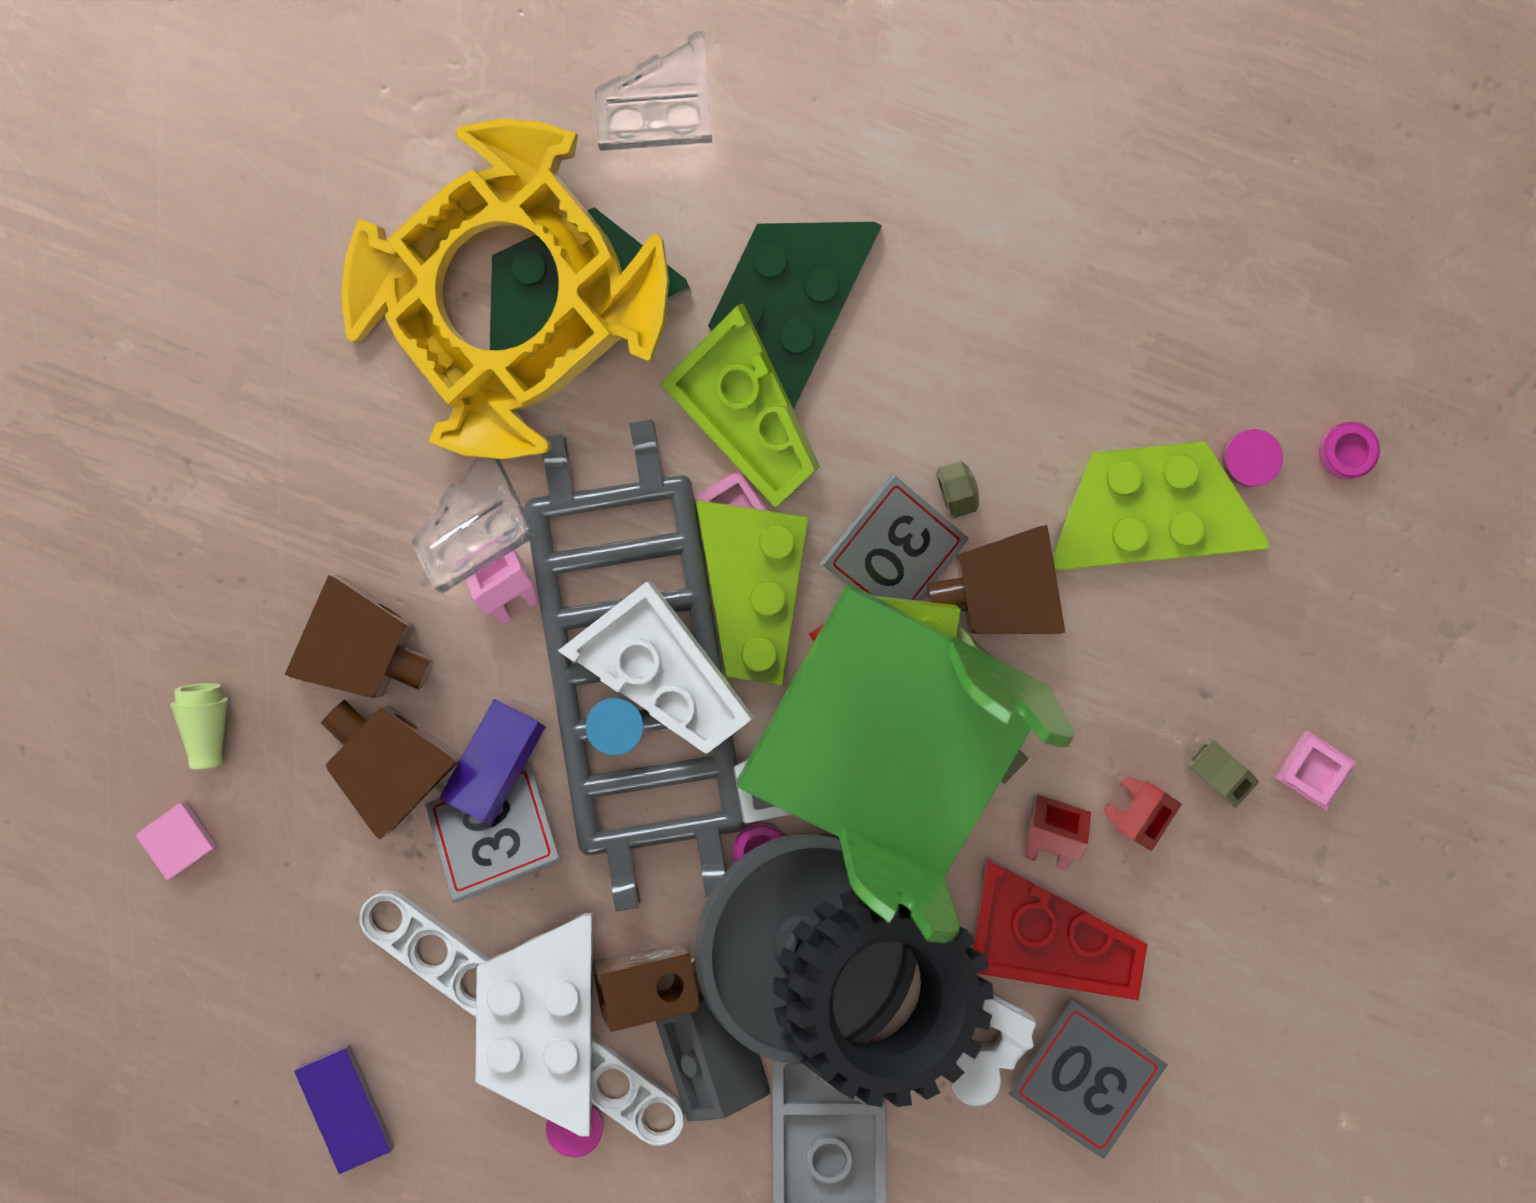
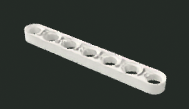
(448, 979)

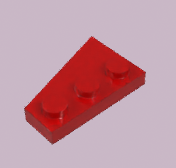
(1052, 942)

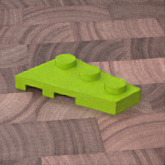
(743, 407)
(753, 583)

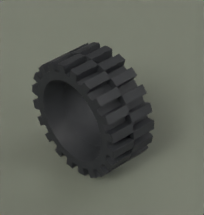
(923, 1046)

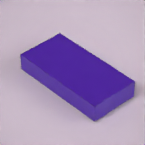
(492, 762)
(344, 1109)

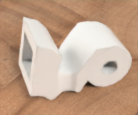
(982, 1076)

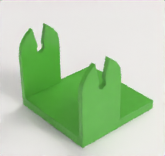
(897, 750)

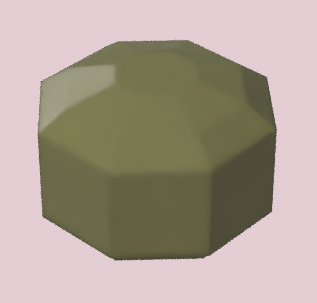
(958, 489)

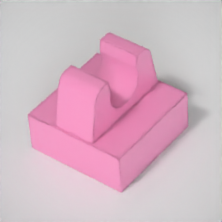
(501, 583)

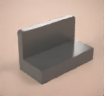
(710, 1066)

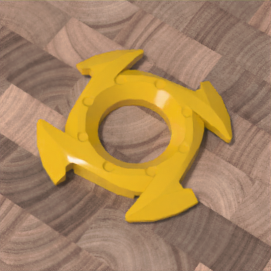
(592, 308)

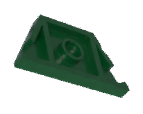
(528, 284)
(795, 289)

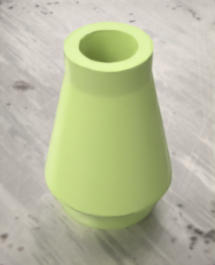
(201, 723)

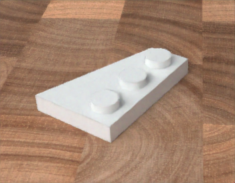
(661, 667)

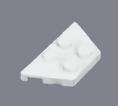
(538, 1024)

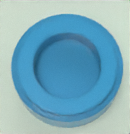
(614, 726)

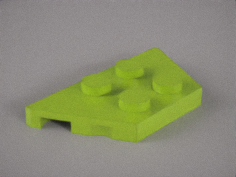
(1154, 508)

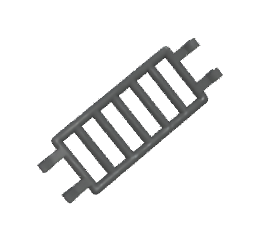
(566, 676)

